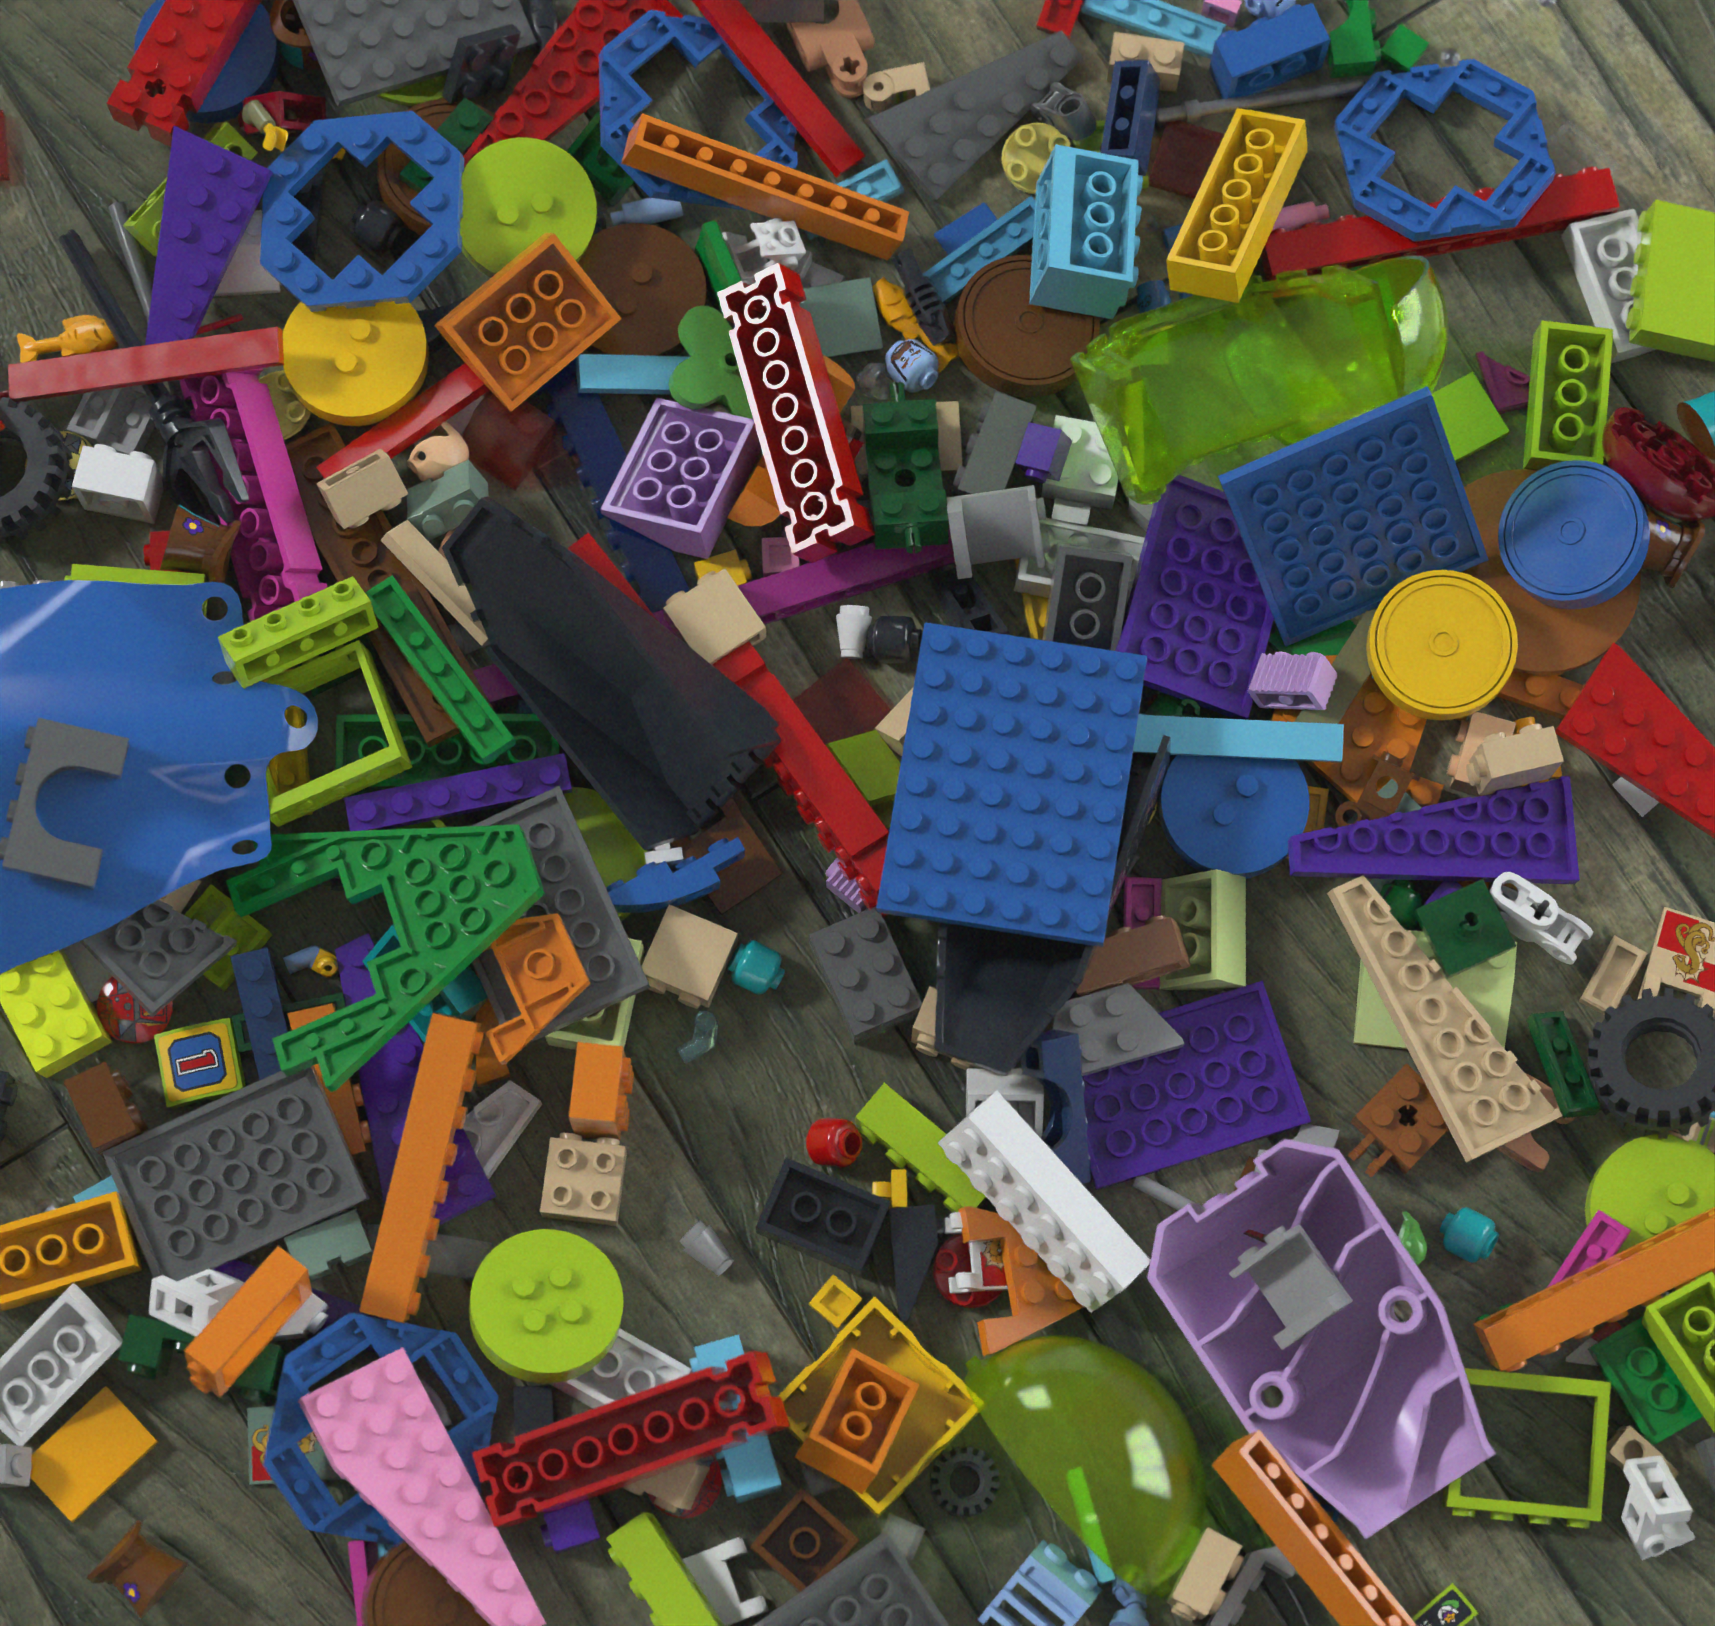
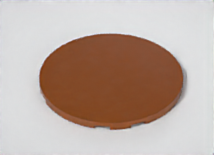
(1548, 637)

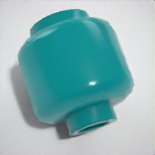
(756, 967)
(1469, 1235)

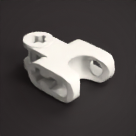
(1552, 922)

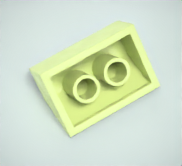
(1213, 927)

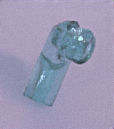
(703, 1038)

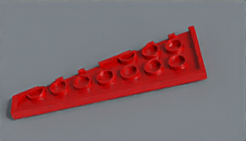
(565, 72)
(1643, 738)

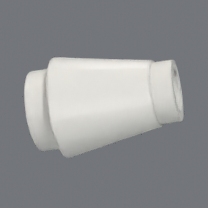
(853, 630)

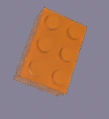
(599, 1091)
(857, 1421)

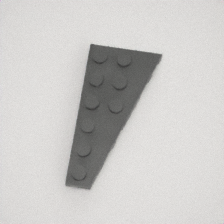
(959, 121)
(157, 953)

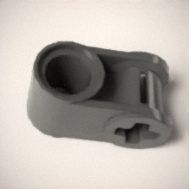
(1065, 112)

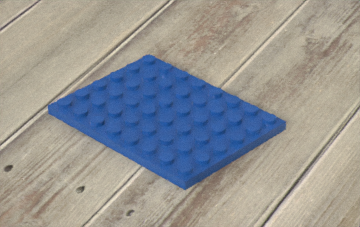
(1012, 784)

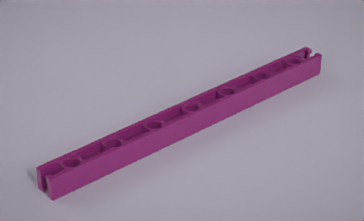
(792, 593)

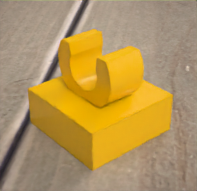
(894, 1190)
(835, 1301)

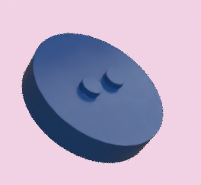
(246, 73)
(1574, 534)
(1233, 811)

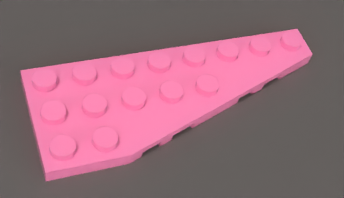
(403, 1463)

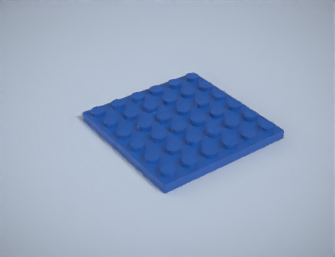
(1353, 515)

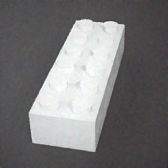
(1044, 1202)

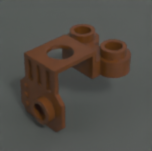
(1370, 804)

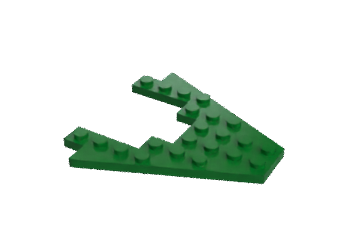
(448, 902)

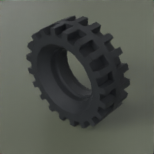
(44, 473)
(1635, 1102)

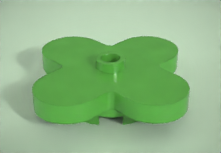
(712, 368)

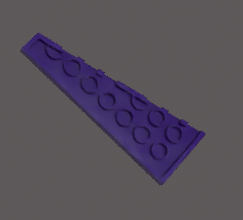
(1455, 840)
(387, 1092)

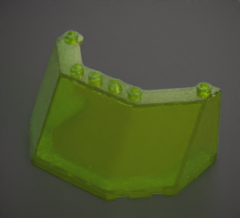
(1232, 373)

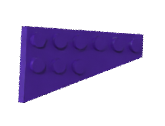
(202, 223)

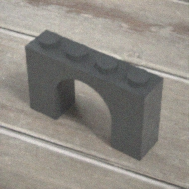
(53, 750)

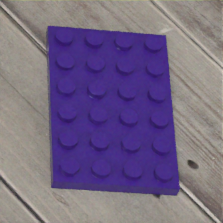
(1197, 602)
(1196, 1100)

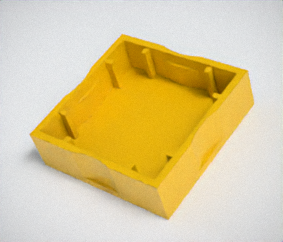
(932, 1420)

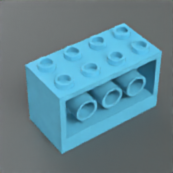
(1085, 232)

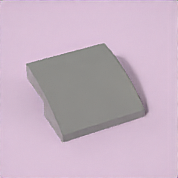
(114, 418)

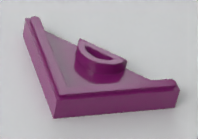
(1505, 385)

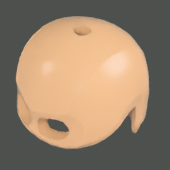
(443, 451)

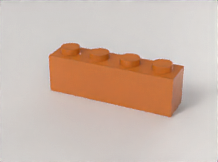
(347, 1097)

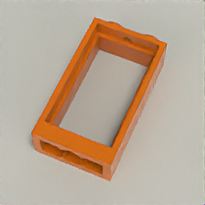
(248, 1322)

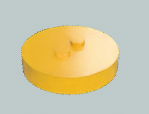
(355, 361)
(1442, 645)

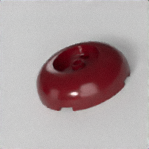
(1660, 471)

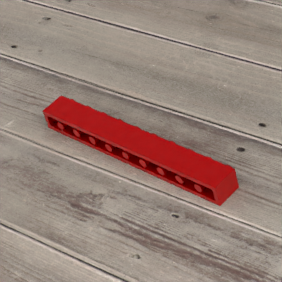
(1365, 241)

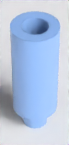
(647, 211)

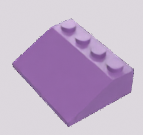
(683, 476)

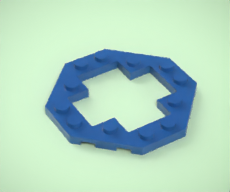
(624, 99)
(365, 140)
(1460, 210)
(325, 1353)

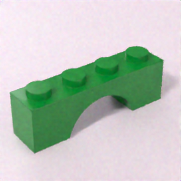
(1352, 45)

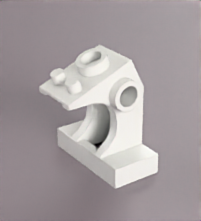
(775, 241)
(204, 1291)
(1652, 1522)

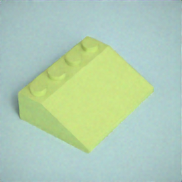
(1485, 986)

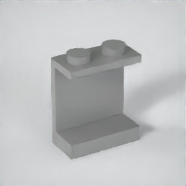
(996, 527)
(1294, 1282)

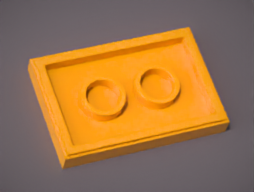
(90, 1454)

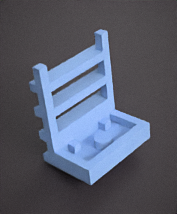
(1053, 1582)

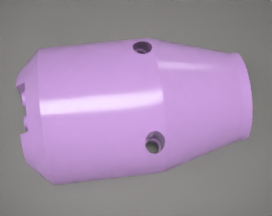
(1369, 1402)

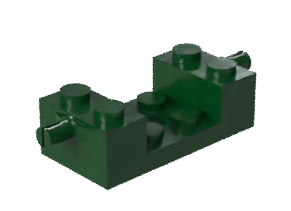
(901, 444)
(150, 1346)

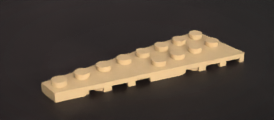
(1461, 1062)

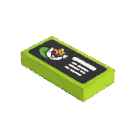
(1446, 1609)

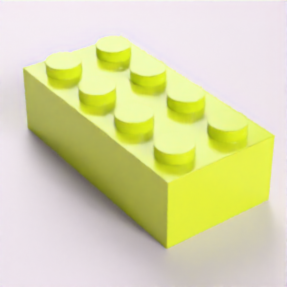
(51, 1013)

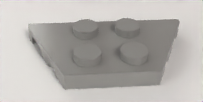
(1115, 1028)

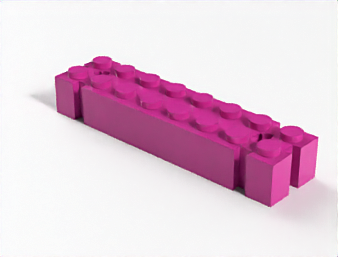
(285, 559)

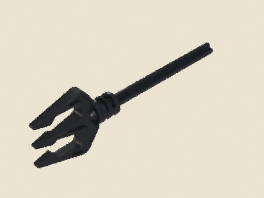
(185, 440)

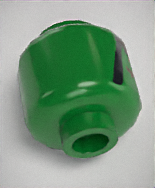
(1403, 902)

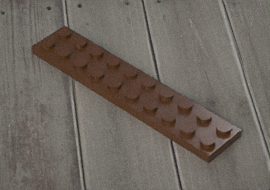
(366, 558)

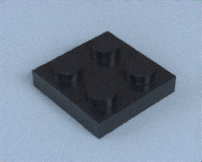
(481, 63)

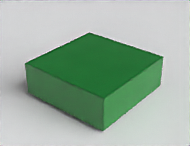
(1404, 48)

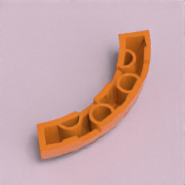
(758, 501)

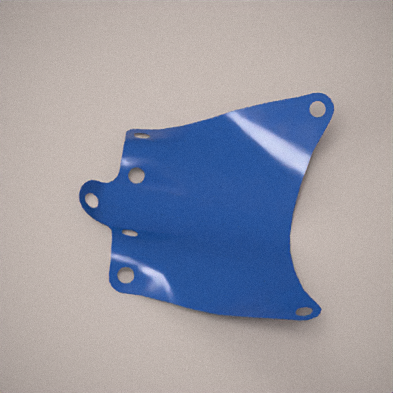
(143, 670)

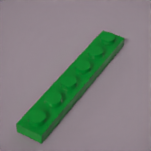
(439, 670)

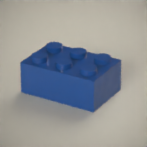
(1269, 52)

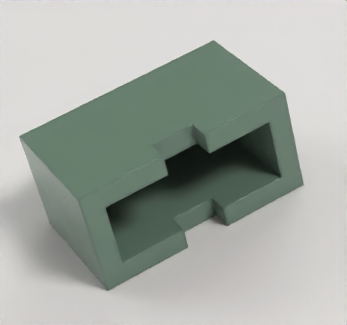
(445, 503)
(331, 1242)

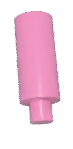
(1297, 215)

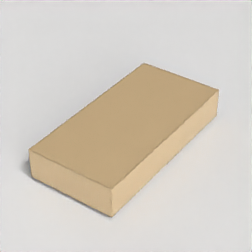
(1613, 975)

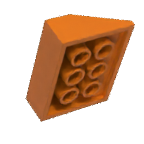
(528, 321)

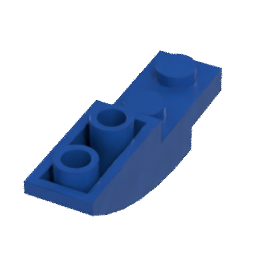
(659, 887)

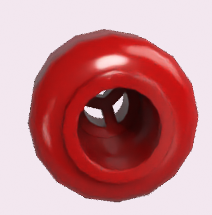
(833, 1142)

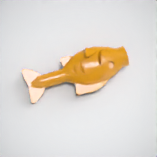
(899, 315)
(81, 336)

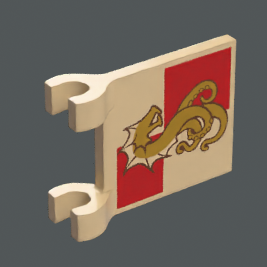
(1683, 957)

